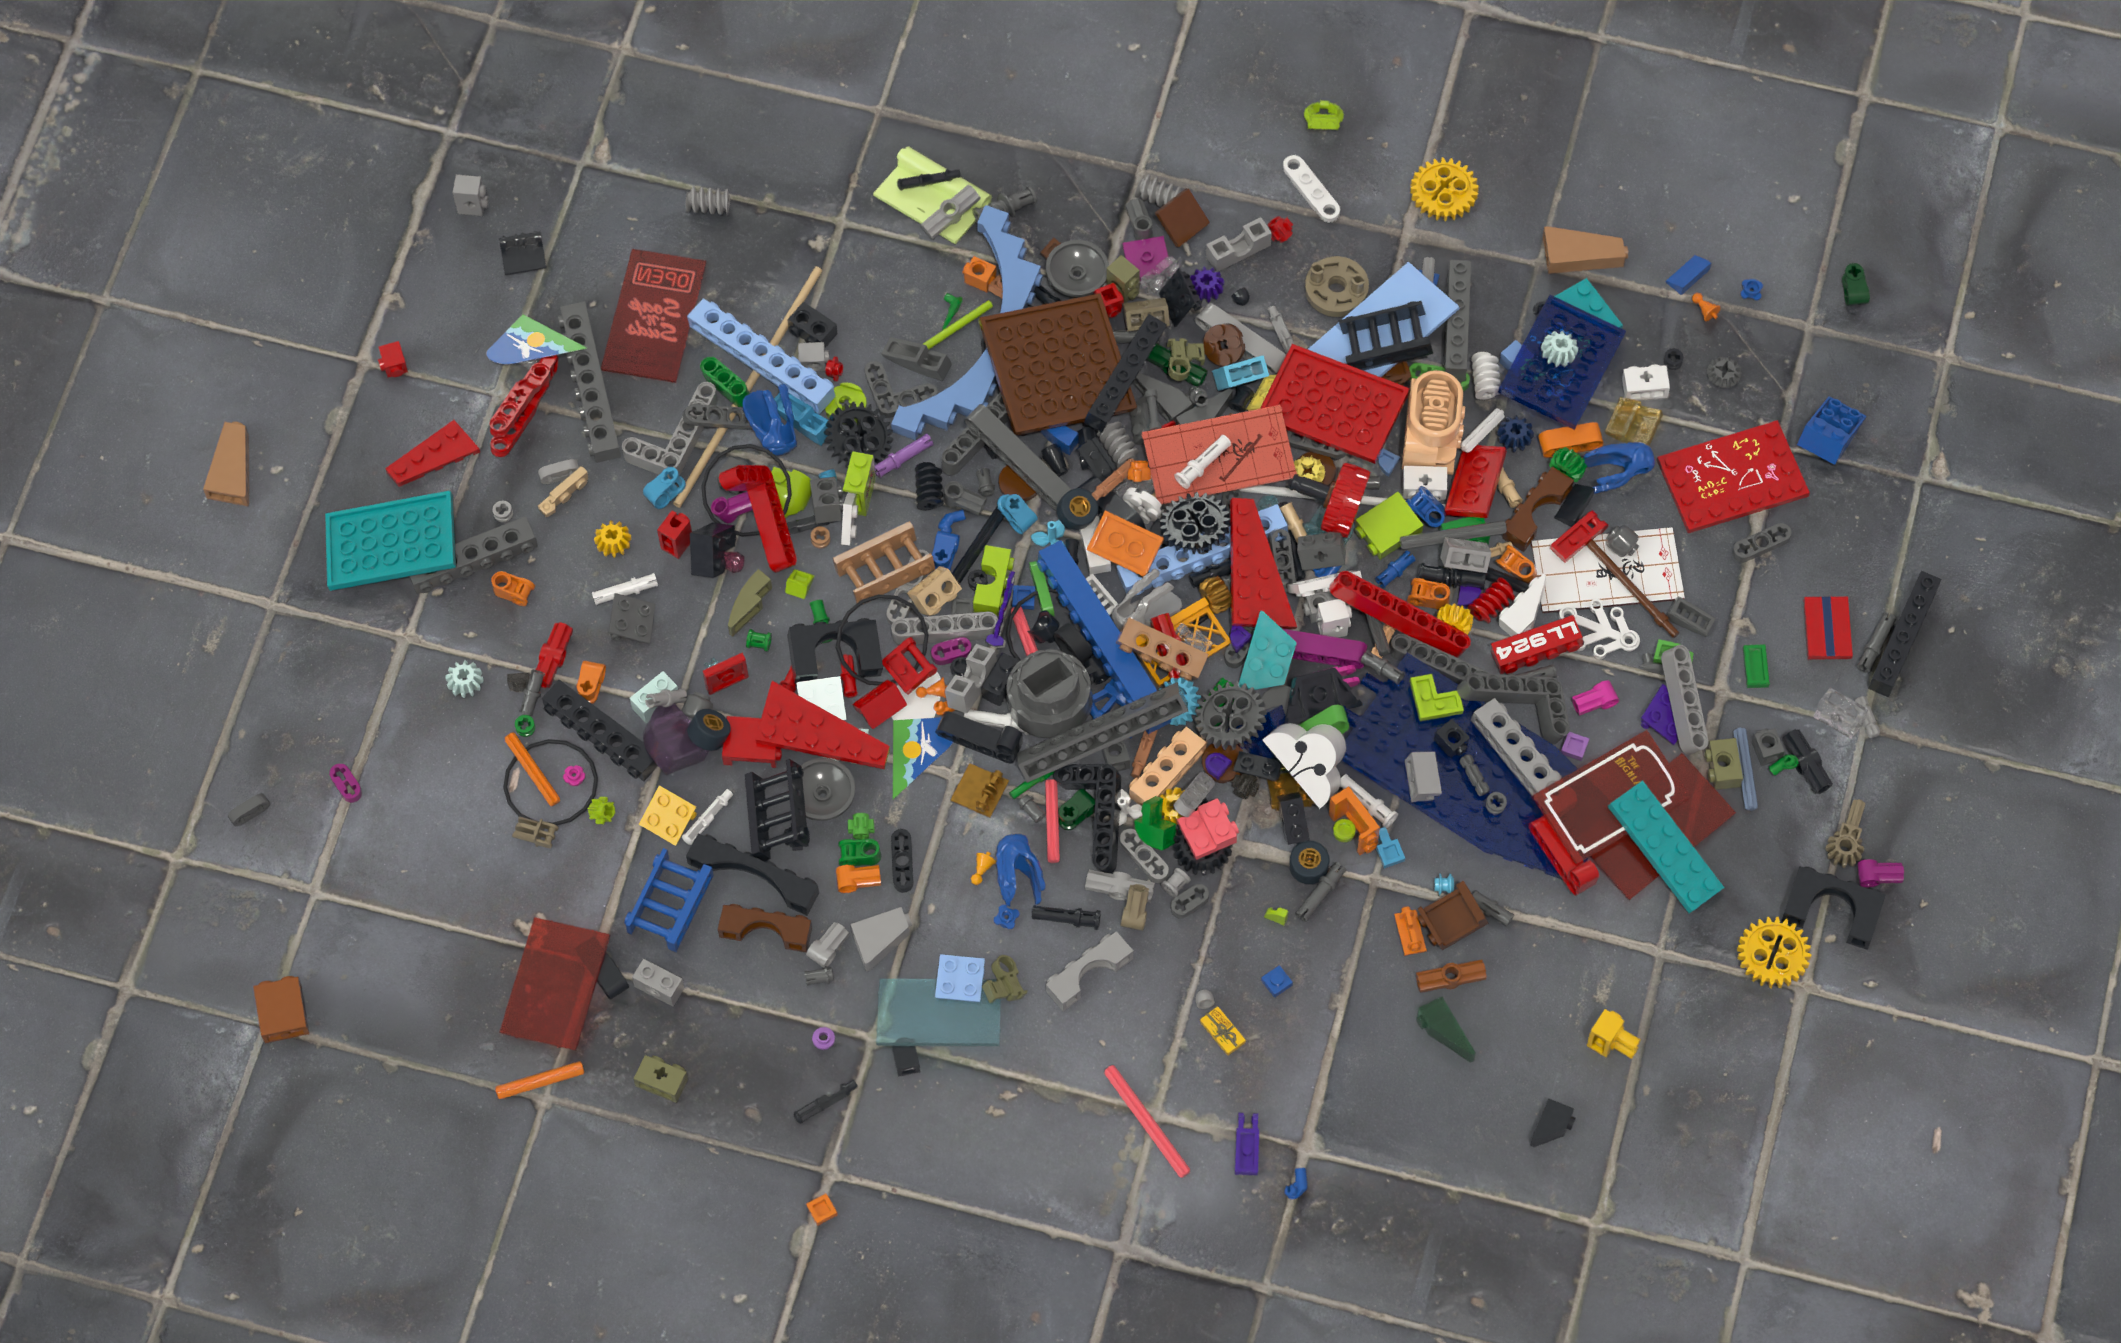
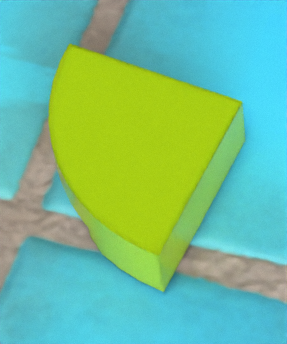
(1279, 916)

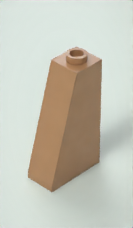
(1581, 251)
(229, 469)

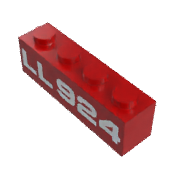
(1536, 645)

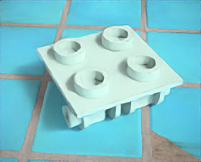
(825, 694)

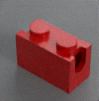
(675, 534)

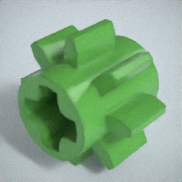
(860, 826)

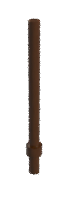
(1661, 619)

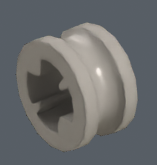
(507, 514)

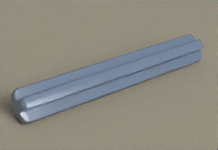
(1748, 784)

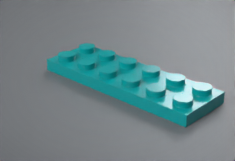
(1665, 846)

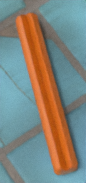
(532, 769)
(539, 1080)

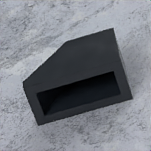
(1553, 1123)

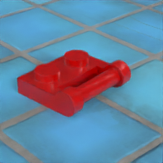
(903, 670)

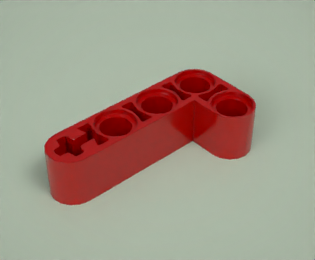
(1576, 876)

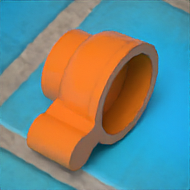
(1139, 471)

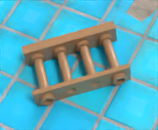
(876, 548)

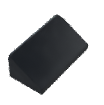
(1575, 504)

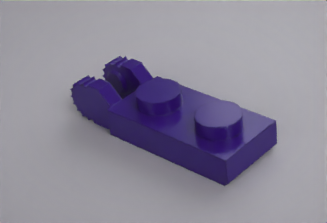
(1247, 1147)

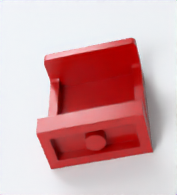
(742, 744)

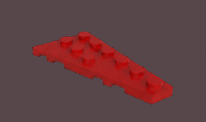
(1254, 573)

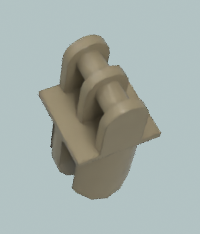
(533, 830)

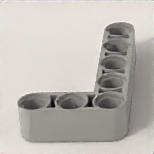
(680, 438)

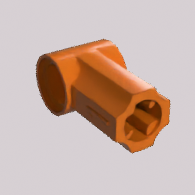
(851, 878)

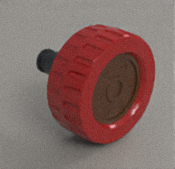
(1340, 499)

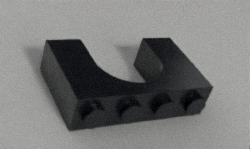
(859, 635)
(1864, 902)

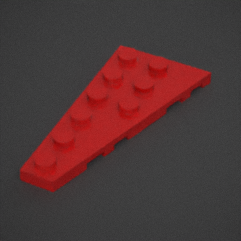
(804, 727)

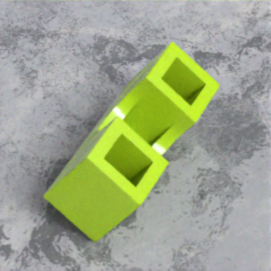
(996, 563)

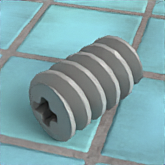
(1155, 192)
(708, 200)
(1117, 443)

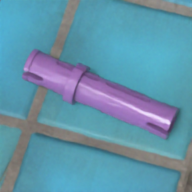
(895, 460)

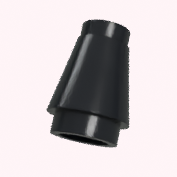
(1055, 460)

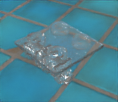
(1155, 281)

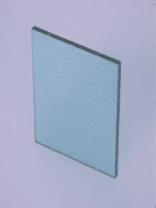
(916, 1018)

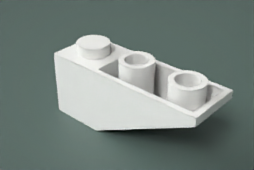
(1523, 612)

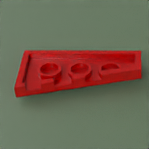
(432, 454)

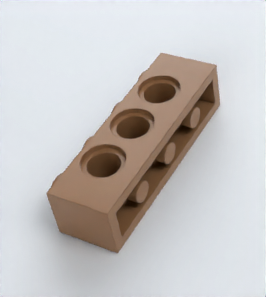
(1194, 657)

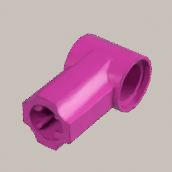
(1600, 696)

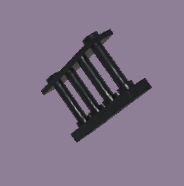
(1391, 354)
(758, 805)

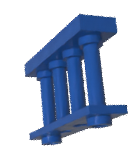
(682, 916)

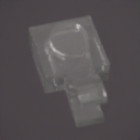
(1196, 639)

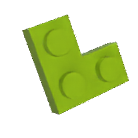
(1434, 705)

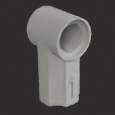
(824, 950)

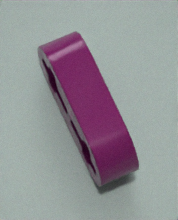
(951, 650)
(349, 780)

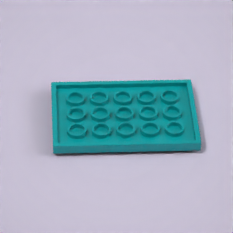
(390, 540)

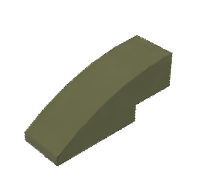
(749, 601)

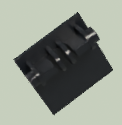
(522, 253)
(1180, 296)

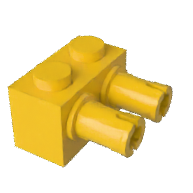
(1610, 1034)

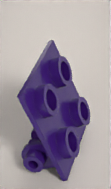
(1660, 716)

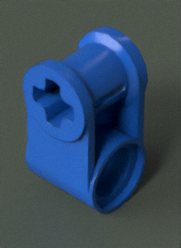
(1424, 503)
(945, 549)

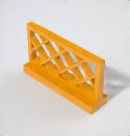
(1187, 616)

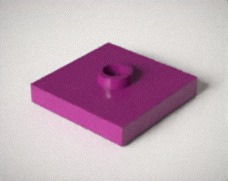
(1145, 253)

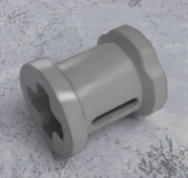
(1175, 882)

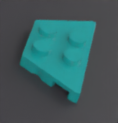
(1268, 655)

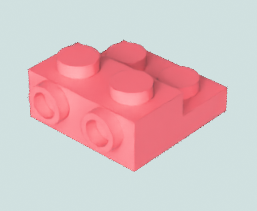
(1208, 829)

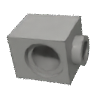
(813, 355)
(1312, 600)

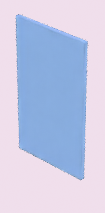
(1398, 290)

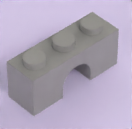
(1252, 239)
(965, 690)

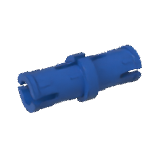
(1395, 569)

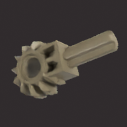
(1848, 837)

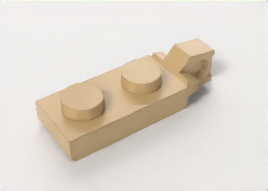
(563, 492)

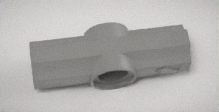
(960, 202)
(1115, 884)

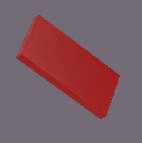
(1475, 481)

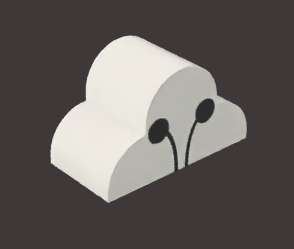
(1310, 757)

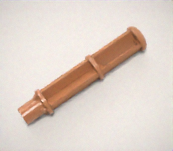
(1112, 481)
(1143, 753)

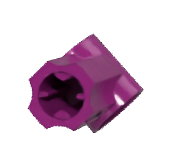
(730, 508)
(1874, 873)

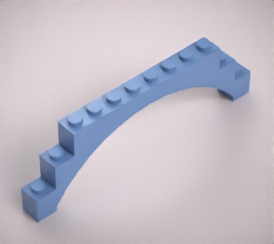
(976, 386)

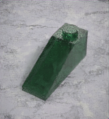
(1444, 1028)

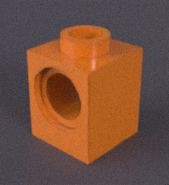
(979, 281)

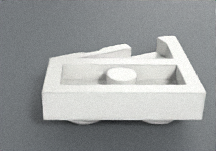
(850, 512)

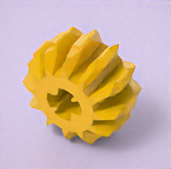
(612, 539)
(1456, 617)
(1168, 809)

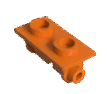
(1410, 931)

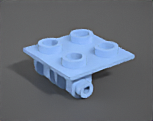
(960, 978)

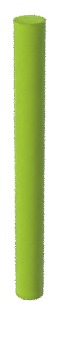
(958, 324)

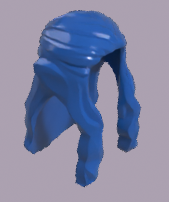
(765, 420)
(1635, 457)
(1011, 856)

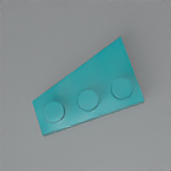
(1586, 298)

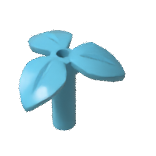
(1055, 530)

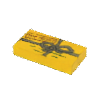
(1222, 1031)

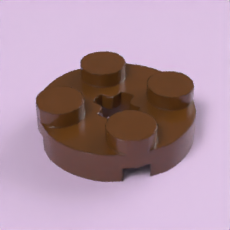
(1234, 340)

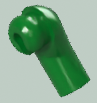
(1786, 762)

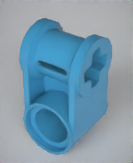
(663, 489)
(1019, 514)

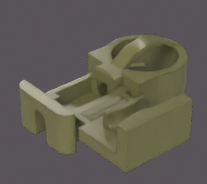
(1182, 355)
(1006, 982)

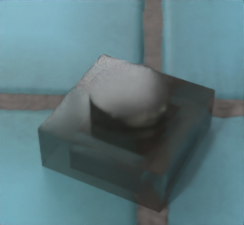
(518, 681)

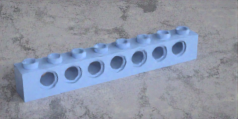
(700, 320)
(1168, 556)

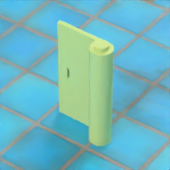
(923, 201)

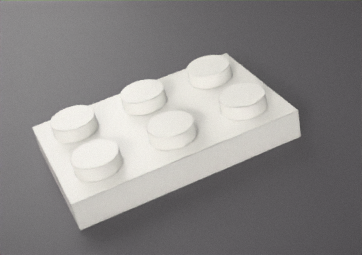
(1307, 587)

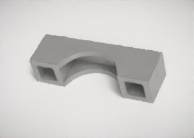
(1110, 954)

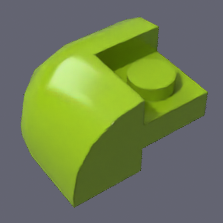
(799, 486)

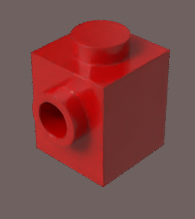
(392, 360)

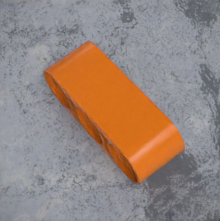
(1582, 439)

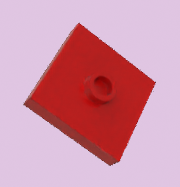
(725, 674)

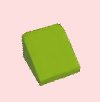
(799, 583)

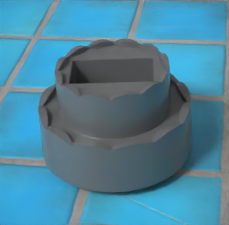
(1049, 693)

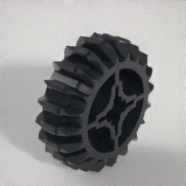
(1188, 859)

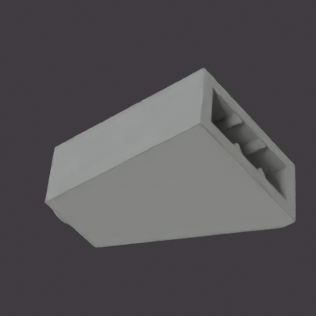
(880, 935)

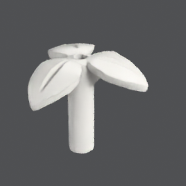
(1134, 811)

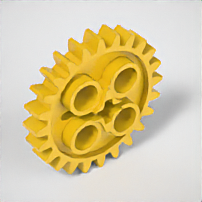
(1458, 199)
(1794, 960)

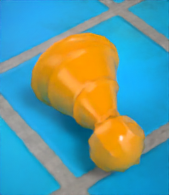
(984, 862)

